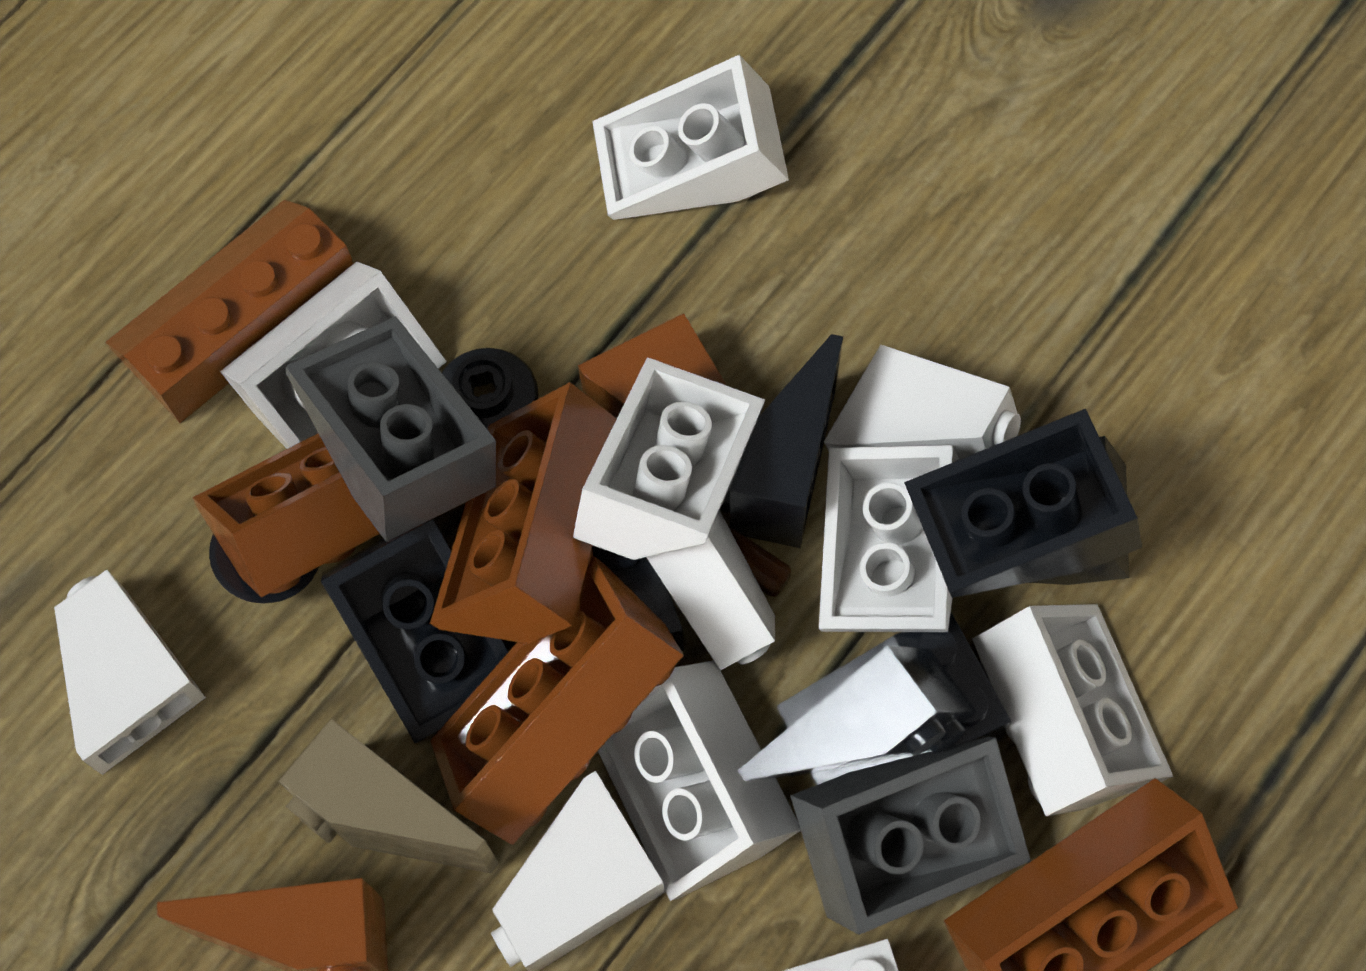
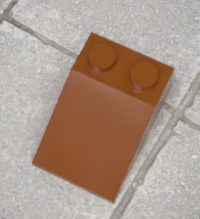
(292, 926)

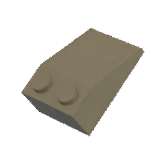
(364, 800)

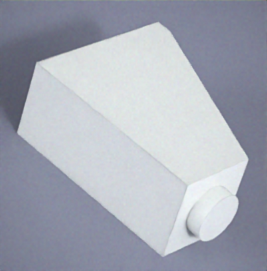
(924, 404)
(719, 596)
(117, 673)
(574, 881)

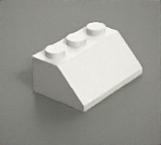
(340, 310)
(665, 463)
(1070, 706)
(683, 785)

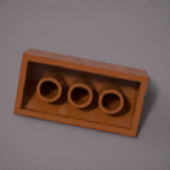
(229, 306)
(285, 517)
(515, 553)
(552, 707)
(1104, 896)

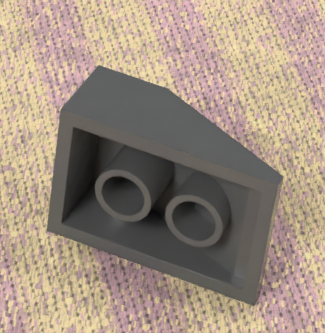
(394, 427)
(910, 832)

